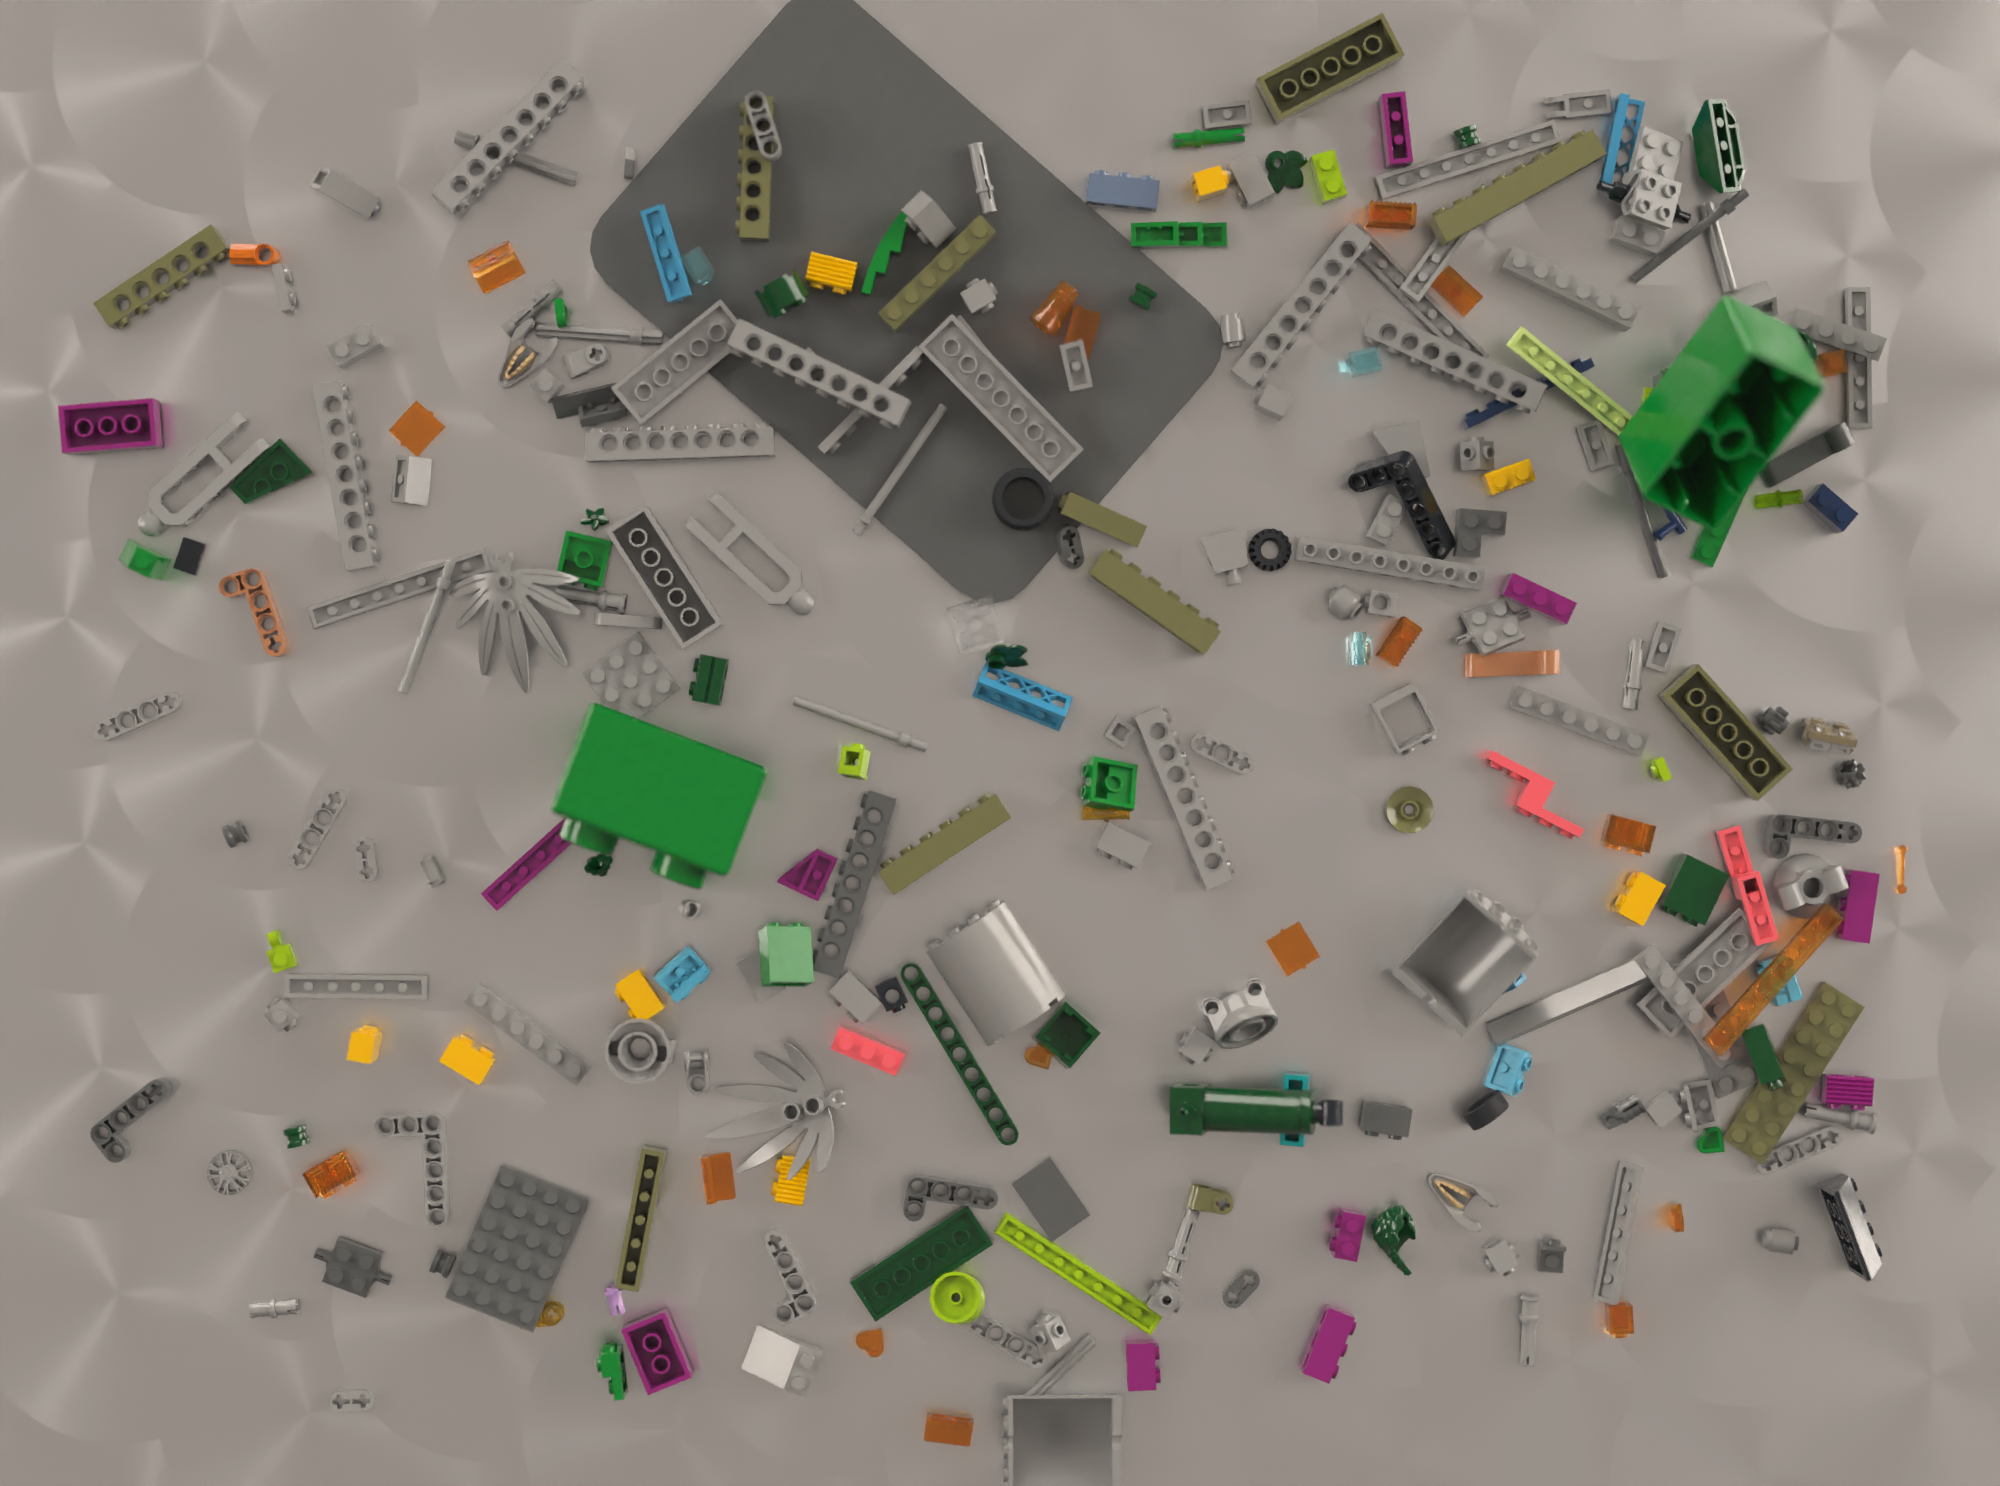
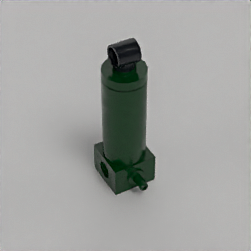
(1204, 1109)

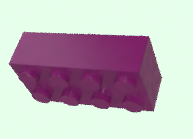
(110, 426)

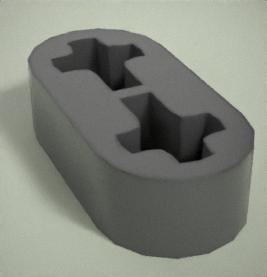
(1064, 547)
(1245, 1292)

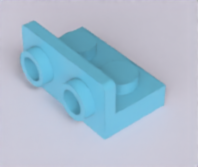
(1508, 1069)

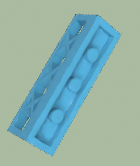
(1615, 134)
(666, 253)
(1020, 700)

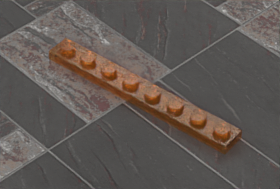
(1772, 979)

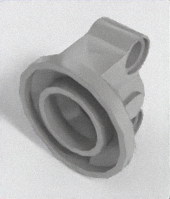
(1789, 882)
(1241, 1016)
(625, 1064)

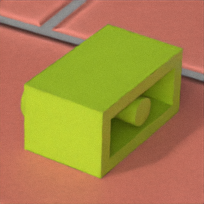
(1328, 177)

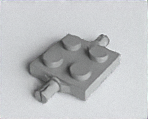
(1493, 627)

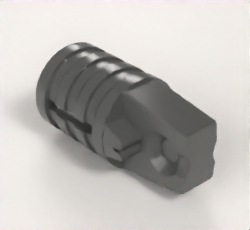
(1617, 1116)

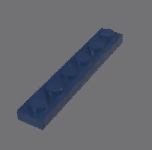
(1497, 407)

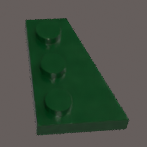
(270, 472)

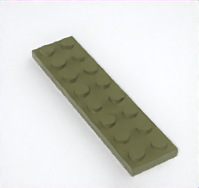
(1803, 1061)

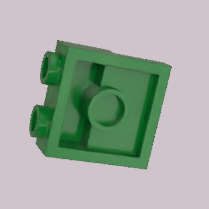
(585, 558)
(1109, 784)
(612, 1364)

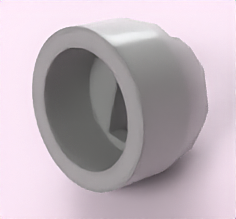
(691, 908)

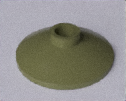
(1421, 806)

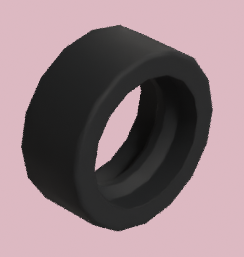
(1485, 1110)

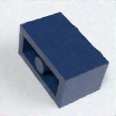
(1829, 508)

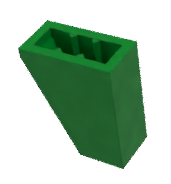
(144, 560)

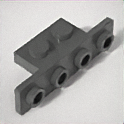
(592, 405)

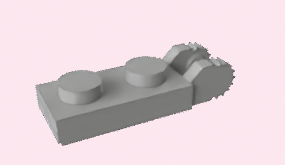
(1581, 104)

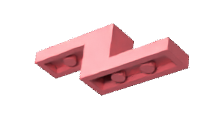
(1533, 795)
(1747, 885)

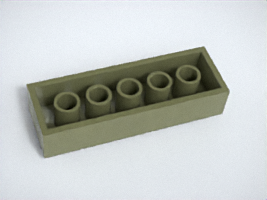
(1329, 68)
(1154, 602)
(1725, 732)

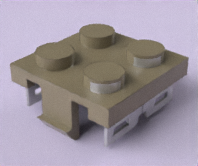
(1826, 733)

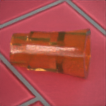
(1054, 309)

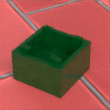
(1066, 1035)

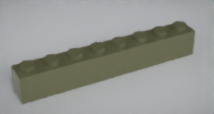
(1517, 187)

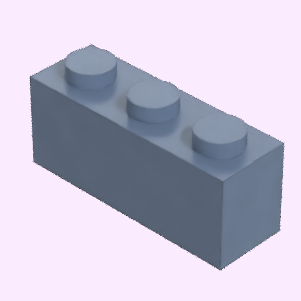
(1123, 191)

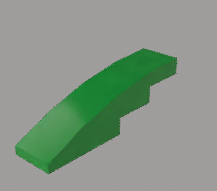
(1179, 235)
(890, 244)

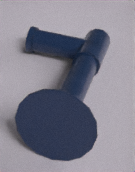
(1675, 523)

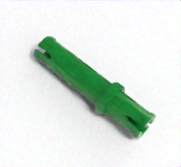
(1208, 137)

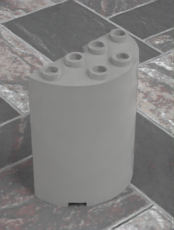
(1468, 960)
(995, 973)
(1063, 1440)

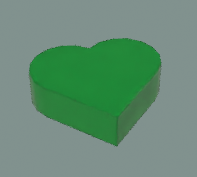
(561, 312)
(1710, 1141)

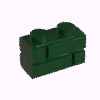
(709, 679)

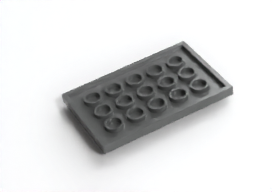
(516, 1249)

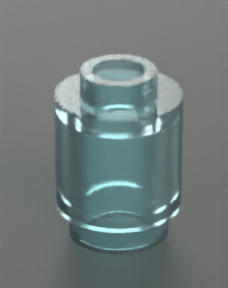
(1359, 648)

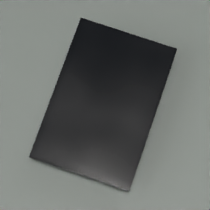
(188, 556)

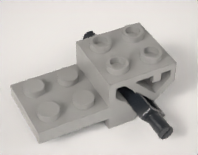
(1649, 186)

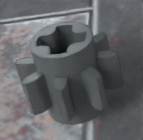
(1775, 720)
(1850, 774)

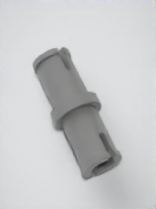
(274, 1308)

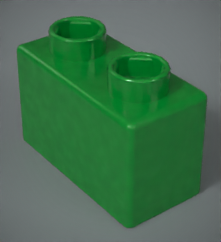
(1720, 412)
(656, 793)

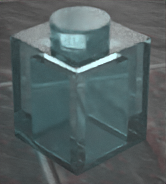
(698, 266)
(1363, 362)

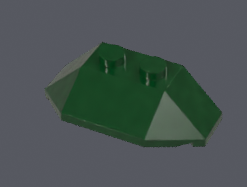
(1719, 147)

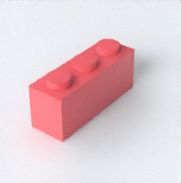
(868, 1050)

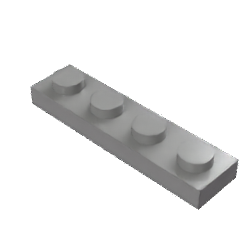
(1839, 334)

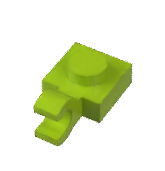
(280, 956)

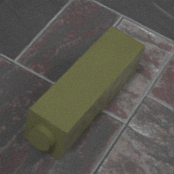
(1101, 518)

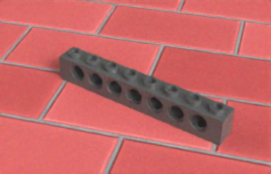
(834, 965)

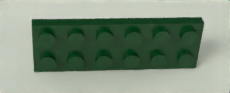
(921, 1262)

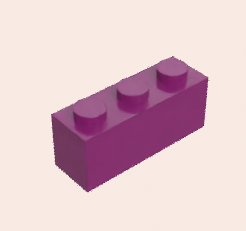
(1395, 130)
(1538, 599)
(1857, 906)
(1328, 1344)

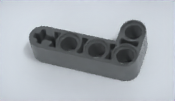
(1807, 454)
(1813, 832)
(132, 1113)
(950, 1197)

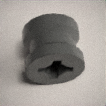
(235, 833)
(442, 1264)

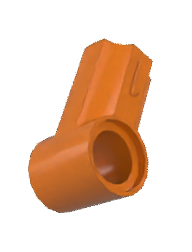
(252, 255)

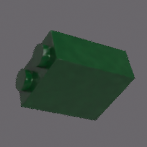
(1693, 890)
(1764, 1057)

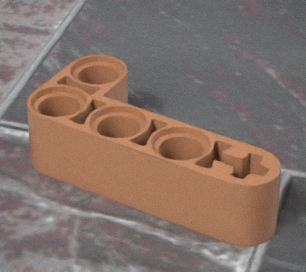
(259, 614)
(1512, 663)

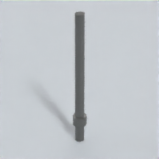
(1726, 207)
(1642, 512)

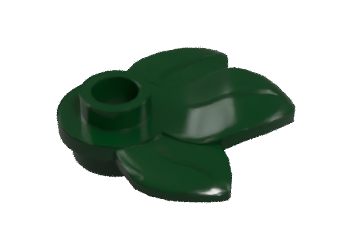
(1289, 170)
(1003, 656)

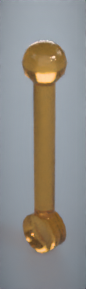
(1901, 888)

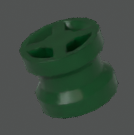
(1467, 136)
(1142, 296)
(296, 1136)

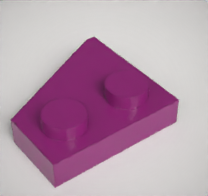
(810, 874)

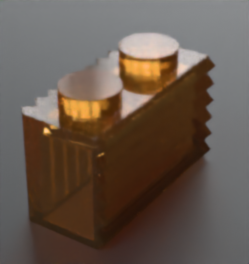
(1391, 215)
(1399, 642)
(1628, 834)
(331, 1173)

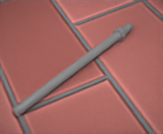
(898, 471)

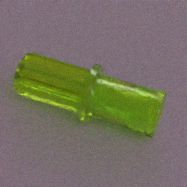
(1778, 499)

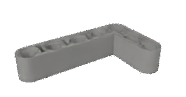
(429, 1158)

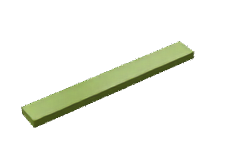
(1077, 1273)

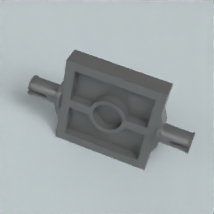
(352, 1267)

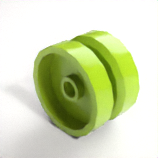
(971, 1298)

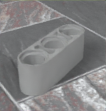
(763, 114)

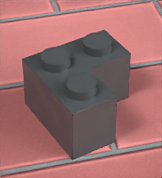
(1471, 525)

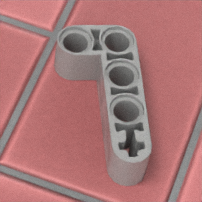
(785, 1274)

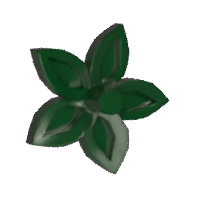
(595, 519)

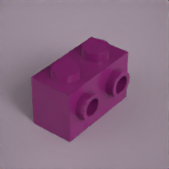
(1348, 1234)

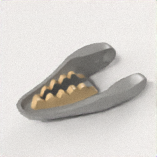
(521, 358)
(1456, 1195)

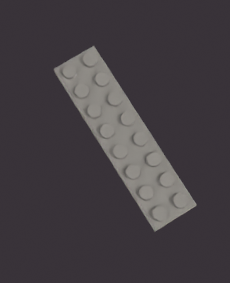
(1001, 398)

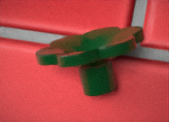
(598, 865)

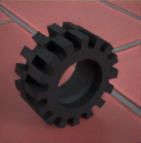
(1270, 535)

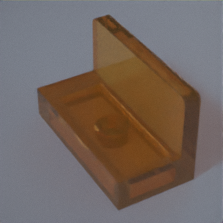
(496, 266)
(1456, 291)
(1083, 325)
(718, 1177)
(948, 1429)

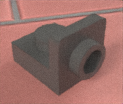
(1551, 1256)

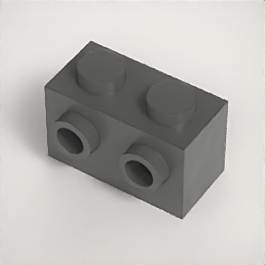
(1385, 1119)

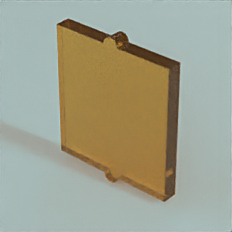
(416, 428)
(1293, 948)

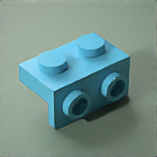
(682, 974)

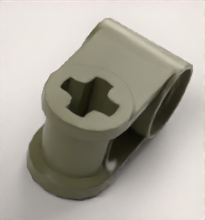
(1205, 1199)

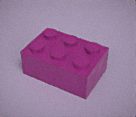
(657, 1351)

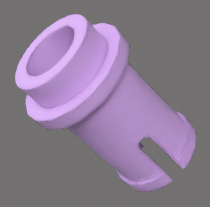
(614, 1298)

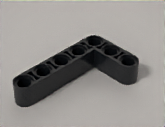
(1411, 496)

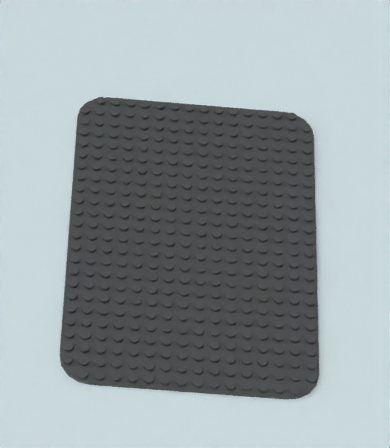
(858, 141)

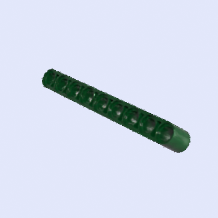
(968, 1061)

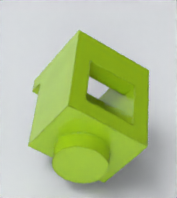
(847, 762)

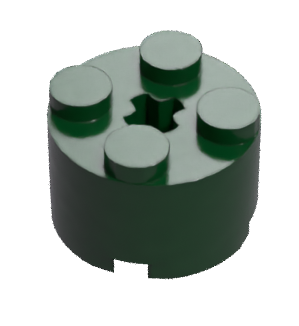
(782, 293)

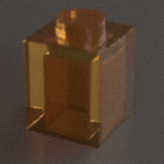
(1831, 364)
(1619, 1319)

